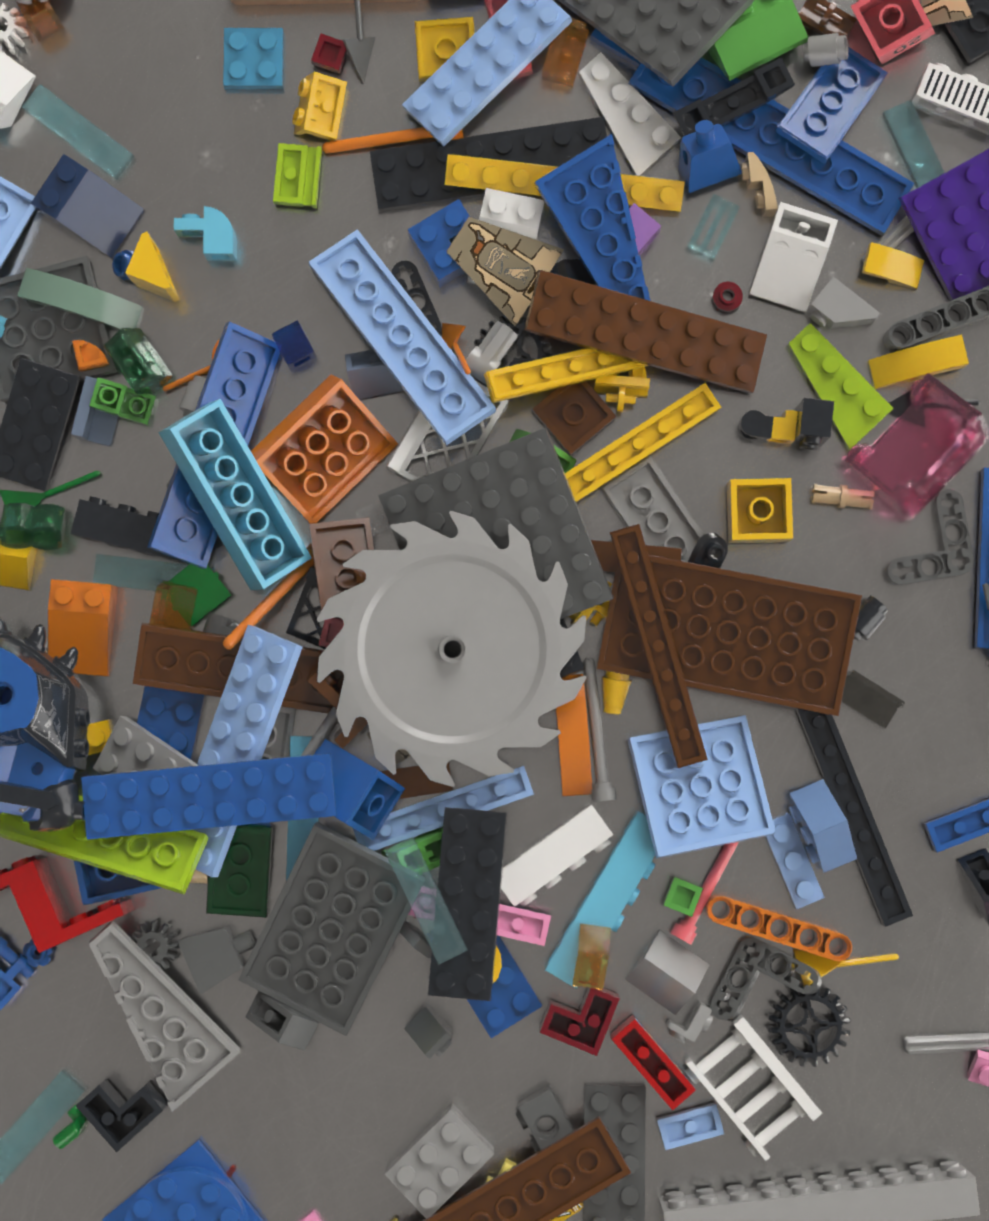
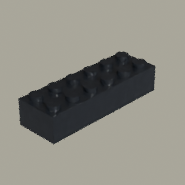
(472, 892)

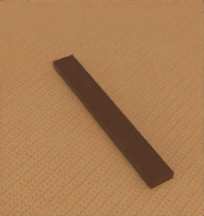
(658, 646)

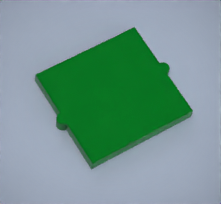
(209, 586)

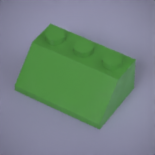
(758, 36)

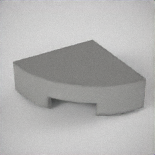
(416, 940)

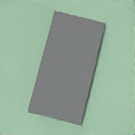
(648, 499)

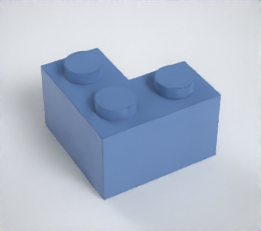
(823, 826)

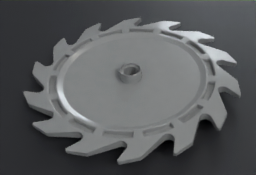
(397, 637)

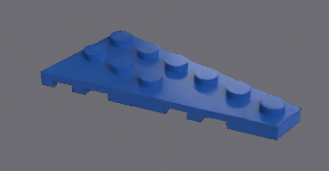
(596, 217)

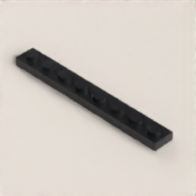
(848, 793)

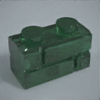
(138, 361)

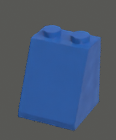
(361, 791)

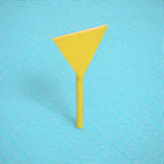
(826, 965)

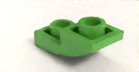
(122, 401)

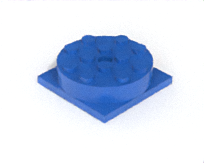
(187, 1190)

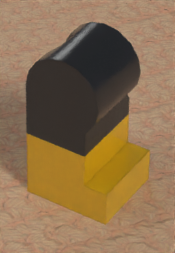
(758, 427)

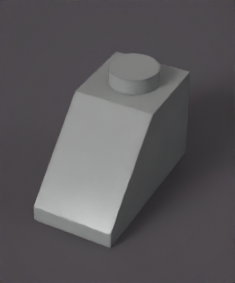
(841, 307)

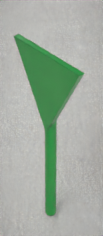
(35, 498)

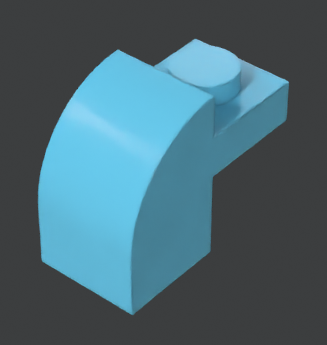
(216, 230)

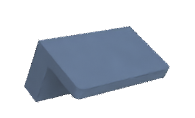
(369, 375)
(91, 423)

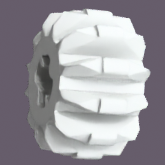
(14, 29)

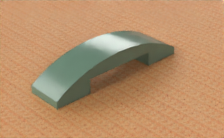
(79, 299)

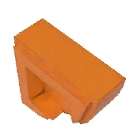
(88, 355)

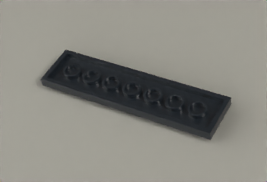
(416, 172)

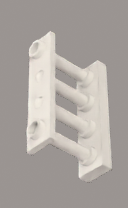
(780, 1083)

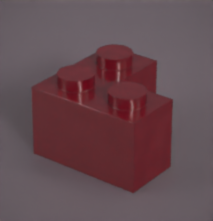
(585, 1027)

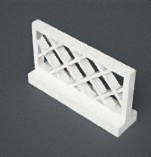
(416, 433)

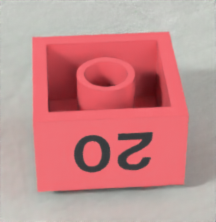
(892, 25)

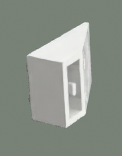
(793, 257)

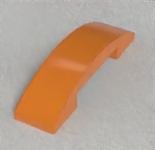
(574, 745)

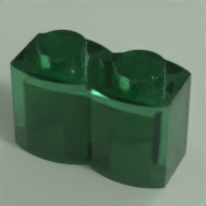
(32, 526)

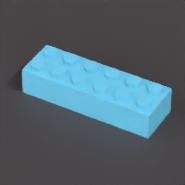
(235, 495)

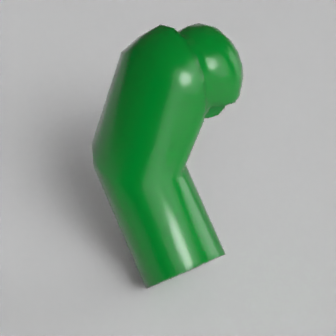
(71, 1131)

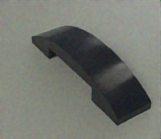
(738, 99)

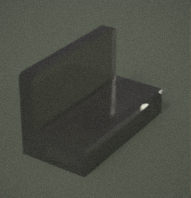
(870, 699)

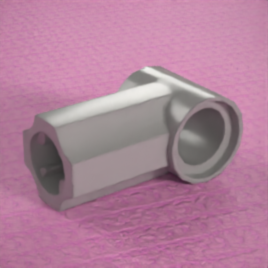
(491, 350)

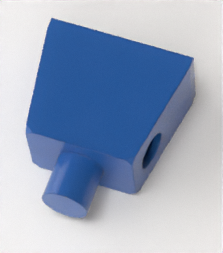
(706, 157)

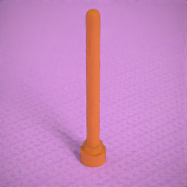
(380, 139)
(269, 602)

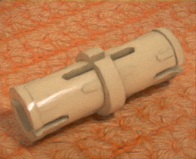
(842, 496)

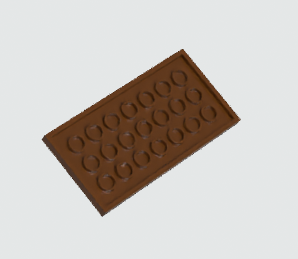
(742, 634)

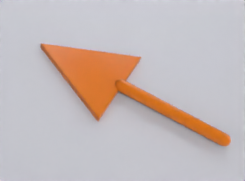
(450, 335)

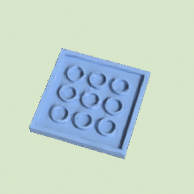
(705, 801)

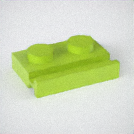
(297, 175)

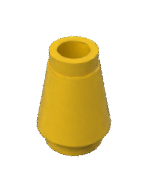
(615, 691)

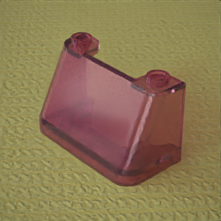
(921, 448)

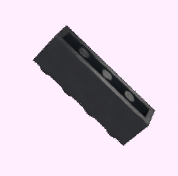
(116, 526)

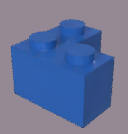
(434, 237)

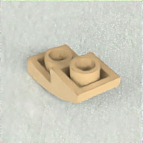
(757, 178)

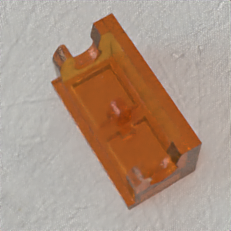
(565, 54)

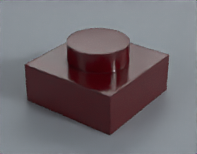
(329, 53)

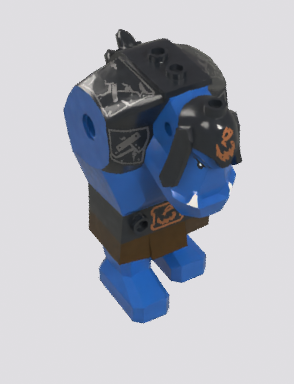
(41, 732)

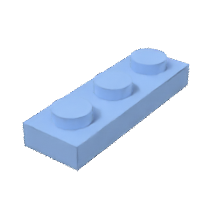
(793, 863)

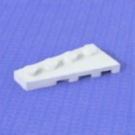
(633, 122)

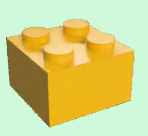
(759, 510)

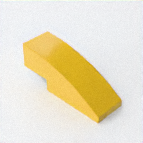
(917, 361)

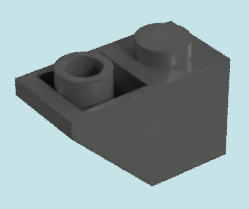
(429, 1031)

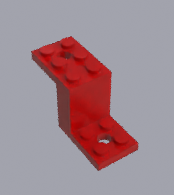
(46, 908)

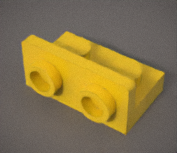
(319, 106)

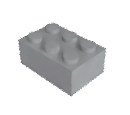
(439, 1161)

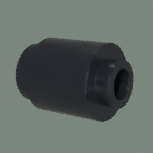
(870, 617)

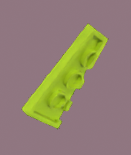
(834, 379)

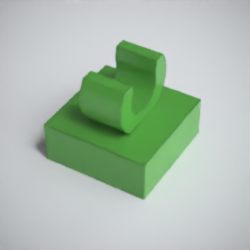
(682, 896)

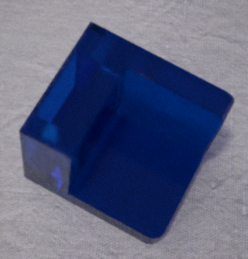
(294, 345)

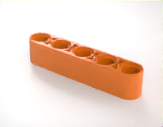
(792, 931)

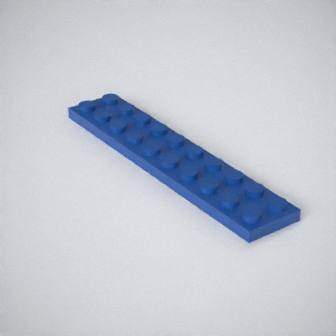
(846, 181)

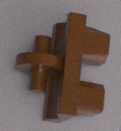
(826, 18)

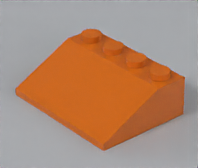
(323, 449)

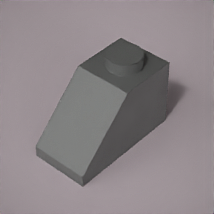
(281, 1021)

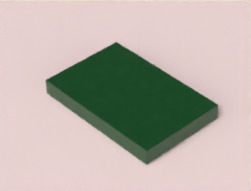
(244, 876)

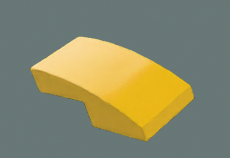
(893, 265)

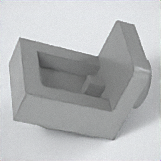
(698, 1021)

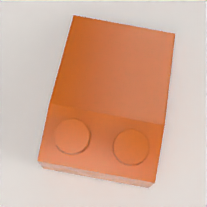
(82, 618)

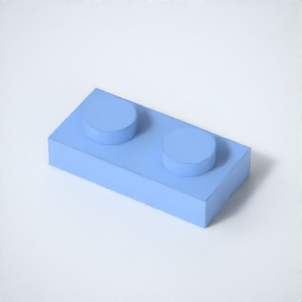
(690, 1126)

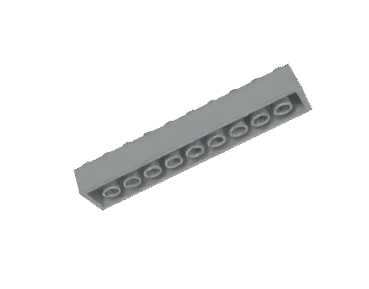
(885, 1196)

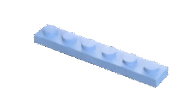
(430, 813)

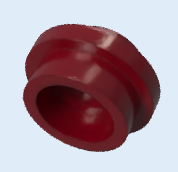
(723, 304)

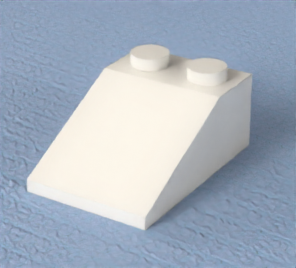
(512, 213)

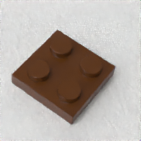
(574, 415)

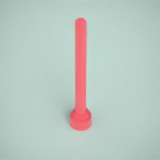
(686, 928)

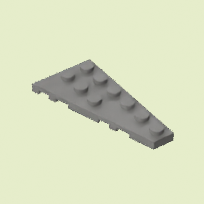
(167, 1024)

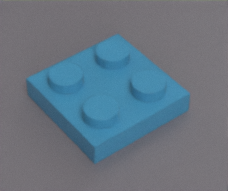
(253, 58)

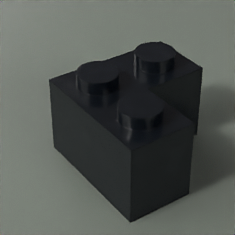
(118, 1119)

